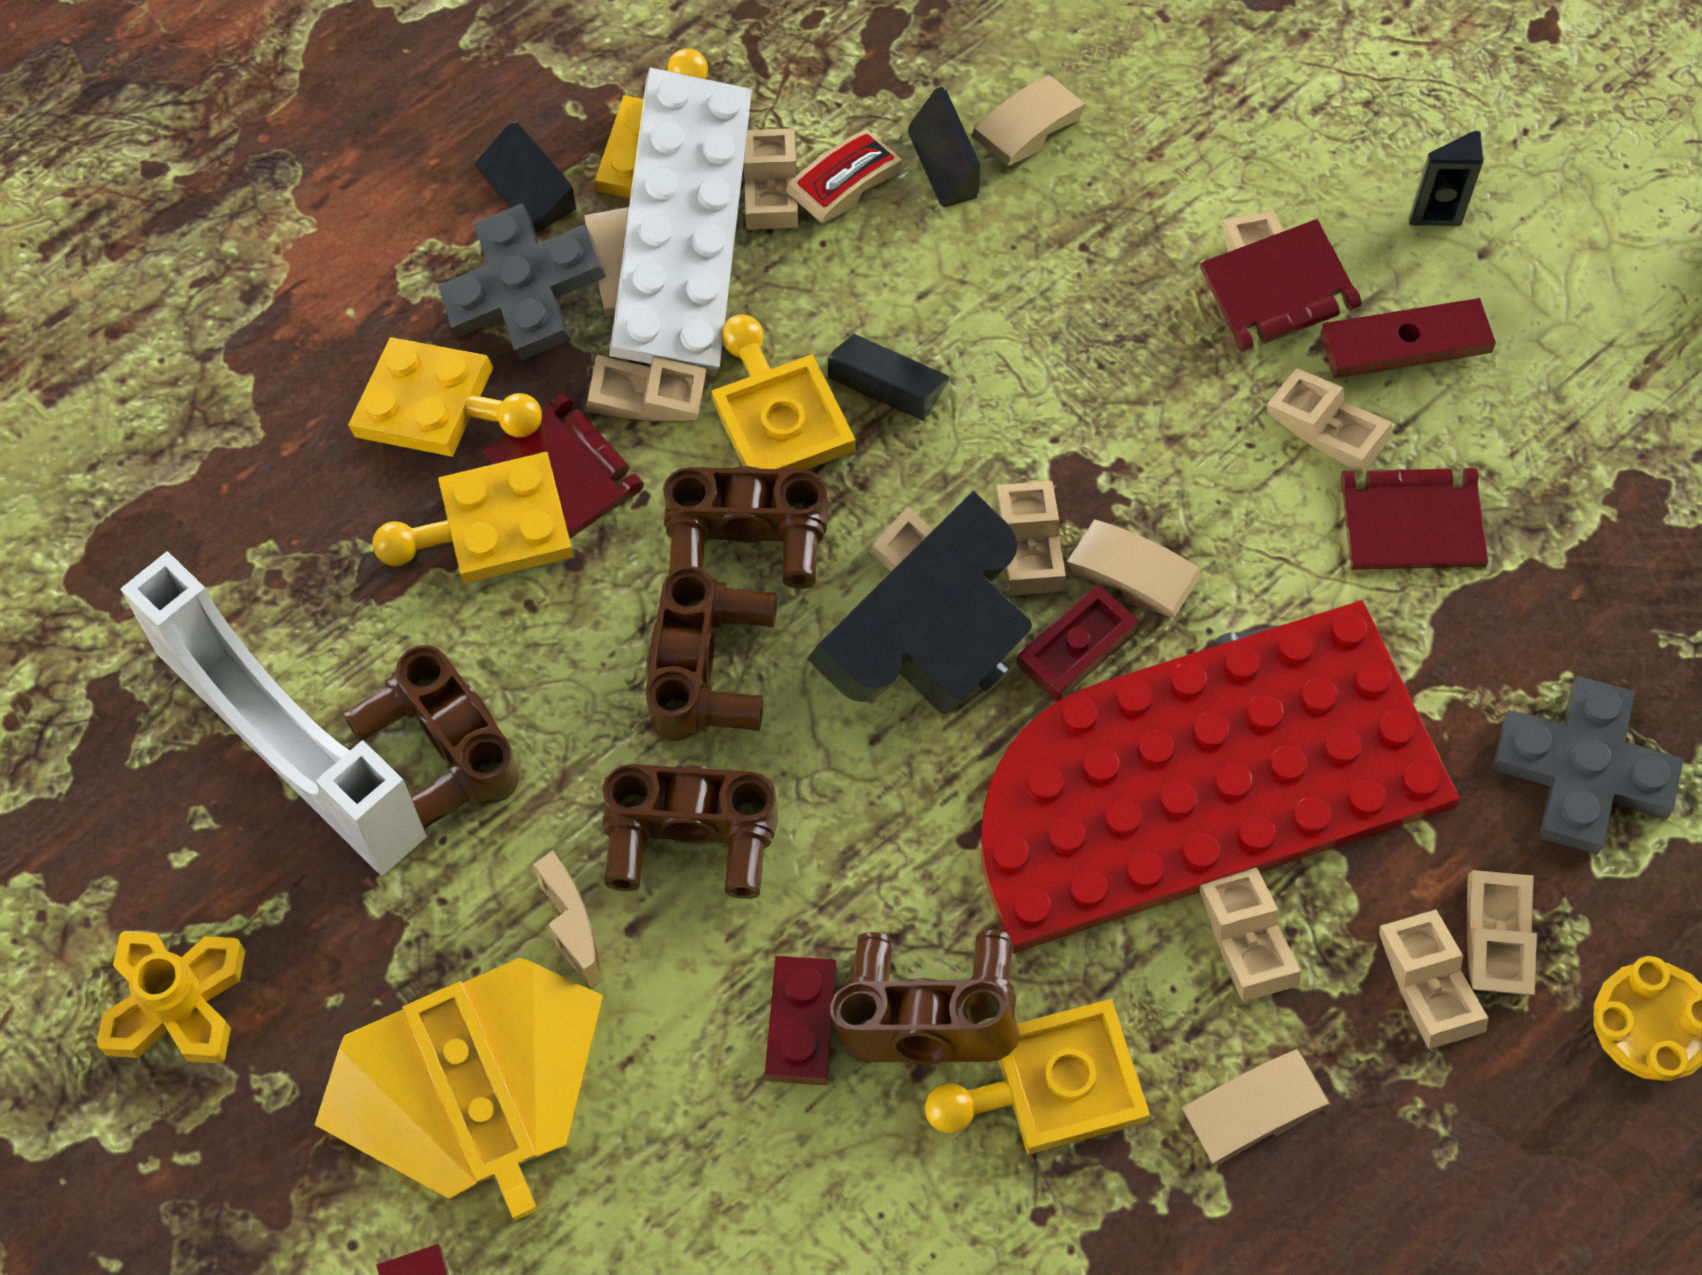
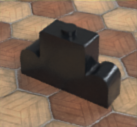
(933, 616)

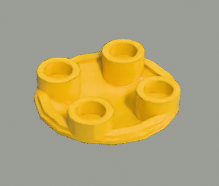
(1651, 1019)

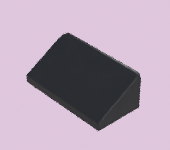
(945, 150)
(526, 176)
(1448, 182)
(886, 376)

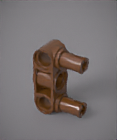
(747, 507)
(684, 654)
(454, 724)
(688, 807)
(926, 1017)

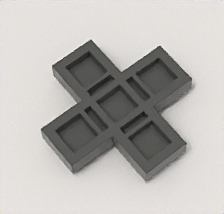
(522, 281)
(1587, 765)

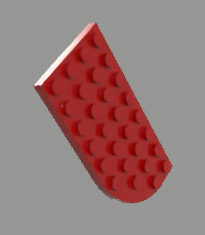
(1204, 775)

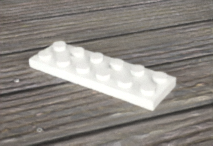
(681, 221)

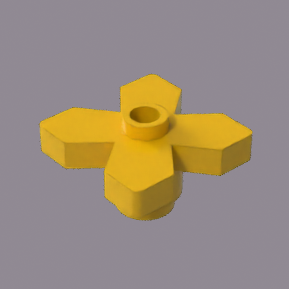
(171, 997)

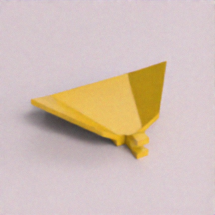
(467, 1080)

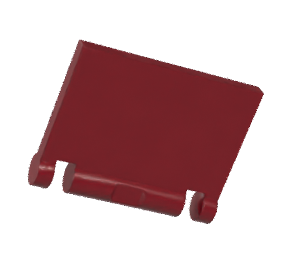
(1280, 284)
(580, 462)
(1414, 520)

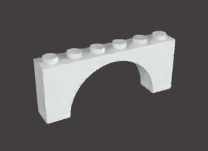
(346, 787)

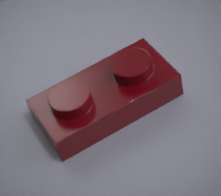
(1077, 643)
(800, 1020)

